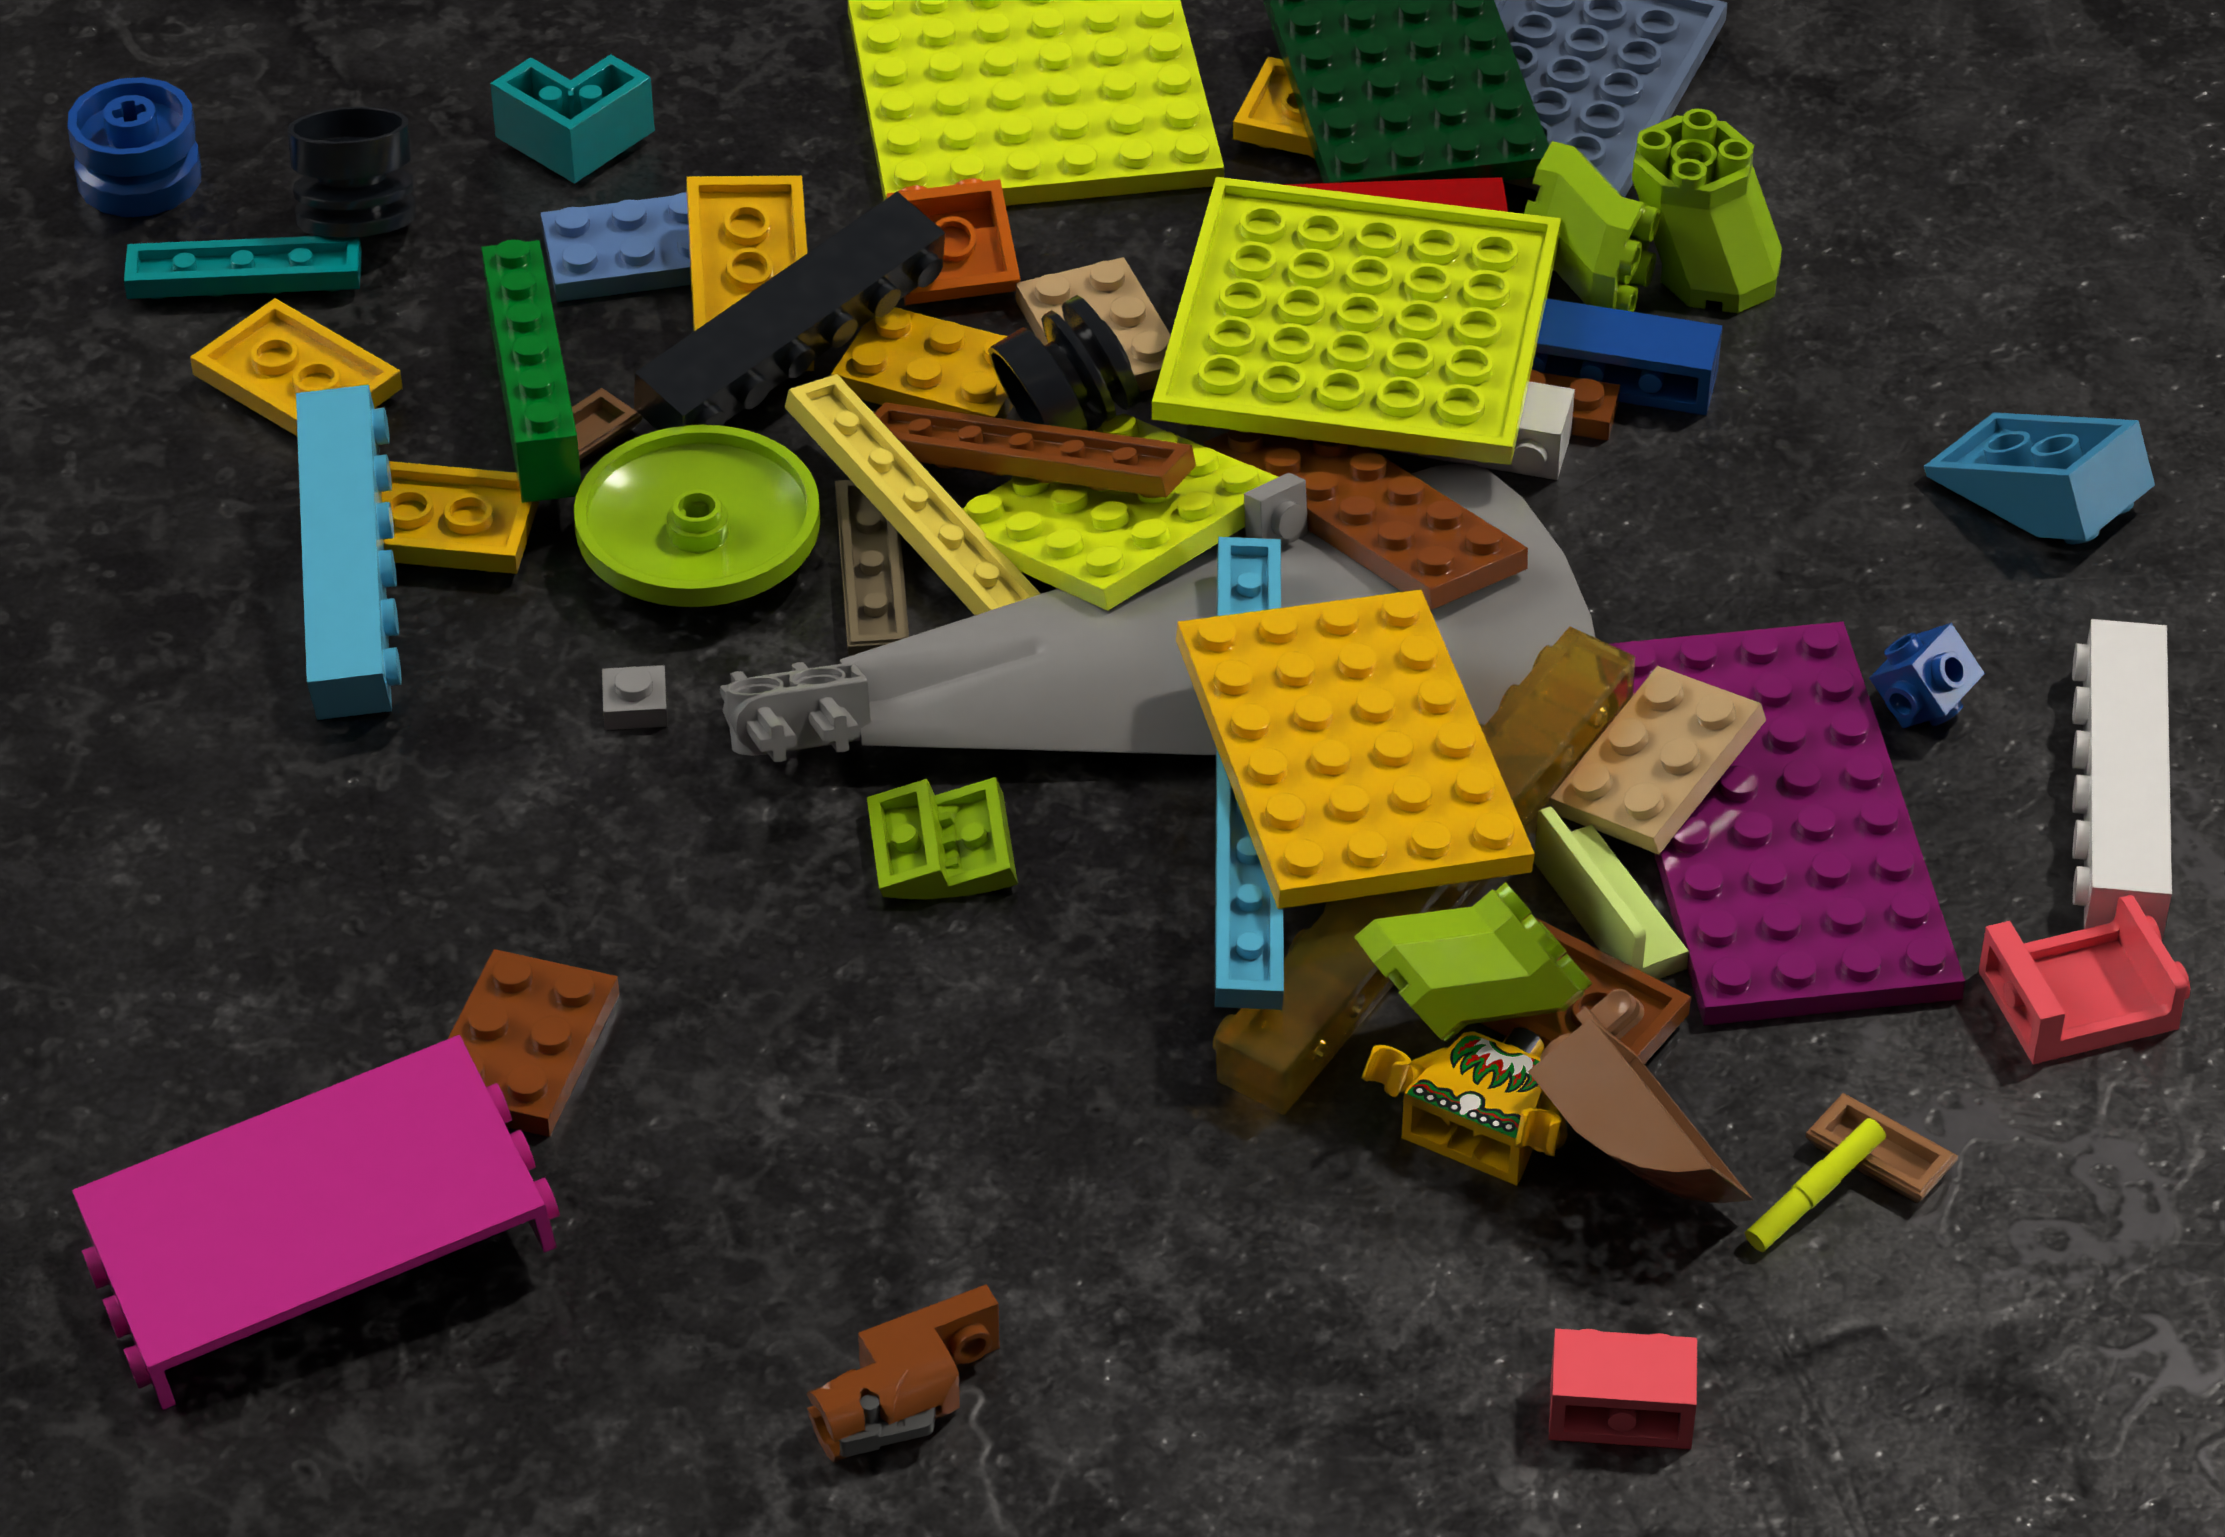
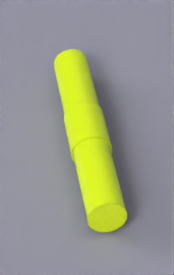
(1815, 1185)

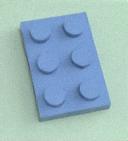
(618, 247)

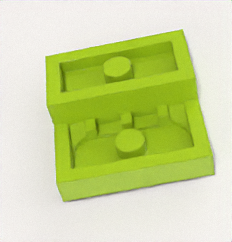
(941, 841)

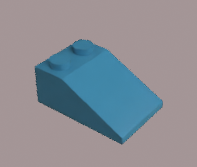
(2049, 471)

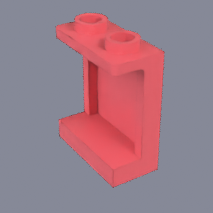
(2085, 984)

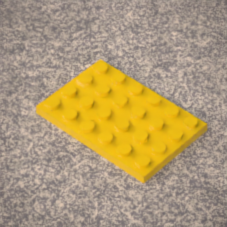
(1352, 749)

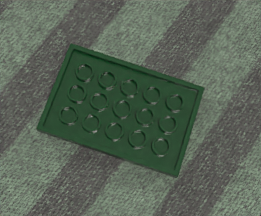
(1408, 89)

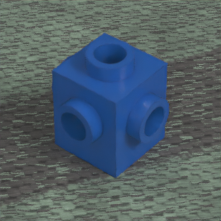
(1926, 676)

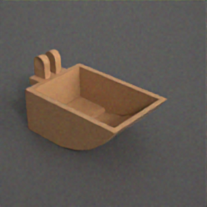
(1624, 1108)

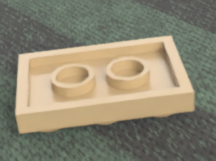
(1116, 298)
(1658, 759)

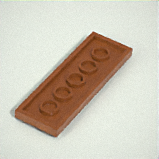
(1385, 516)

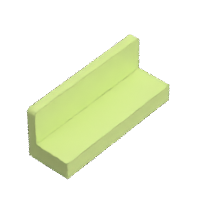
(1606, 897)

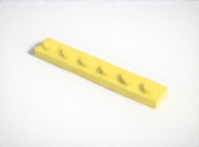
(907, 495)

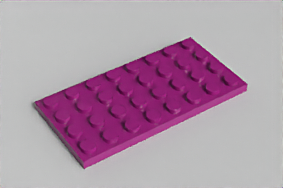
(1802, 858)

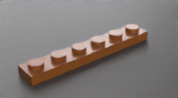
(1039, 450)

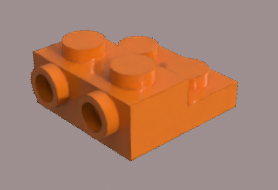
(977, 240)

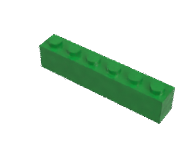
(531, 371)

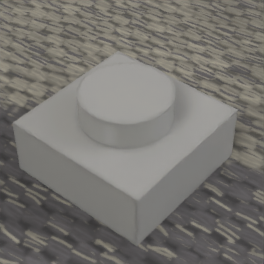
(1277, 510)
(634, 697)

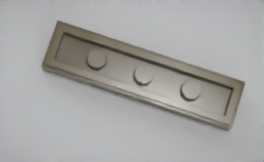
(870, 572)

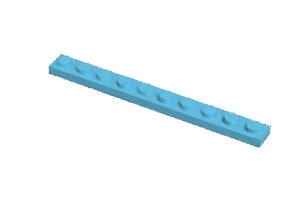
(1246, 915)

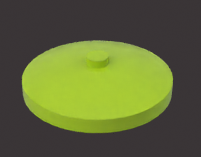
(697, 515)

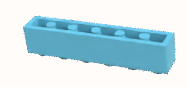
(345, 554)

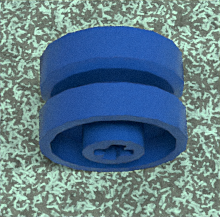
(134, 147)

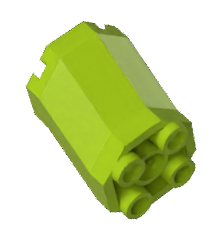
(1713, 214)
(1601, 232)
(1474, 963)

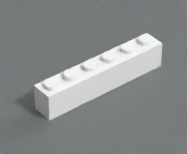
(2125, 771)

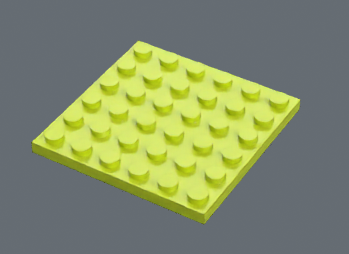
(1035, 95)
(1359, 320)

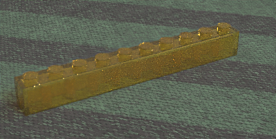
(1327, 975)

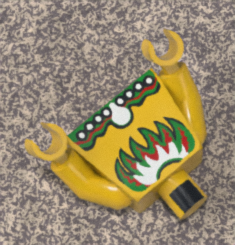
(1474, 1101)

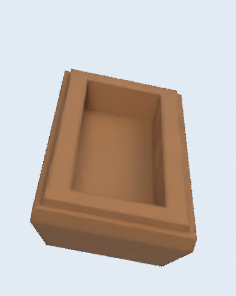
(601, 422)
(1900, 1162)

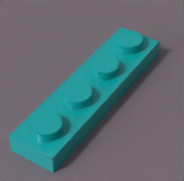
(242, 266)

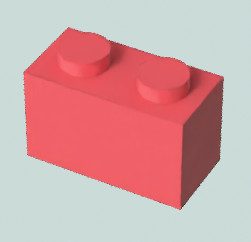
(1623, 1388)

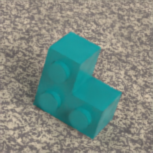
(575, 121)

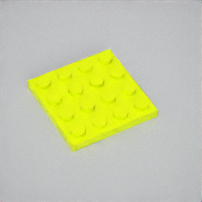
(1112, 540)

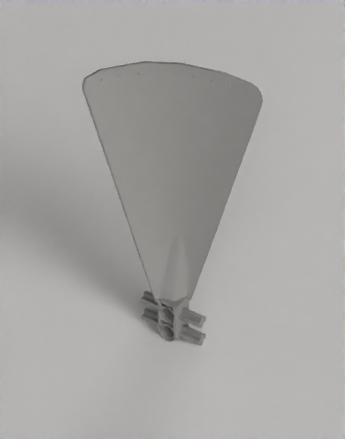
(1114, 679)

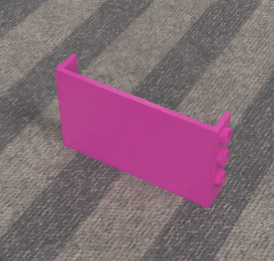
(307, 1207)

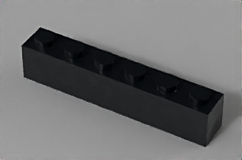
(792, 318)

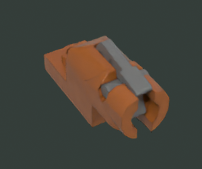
(904, 1375)

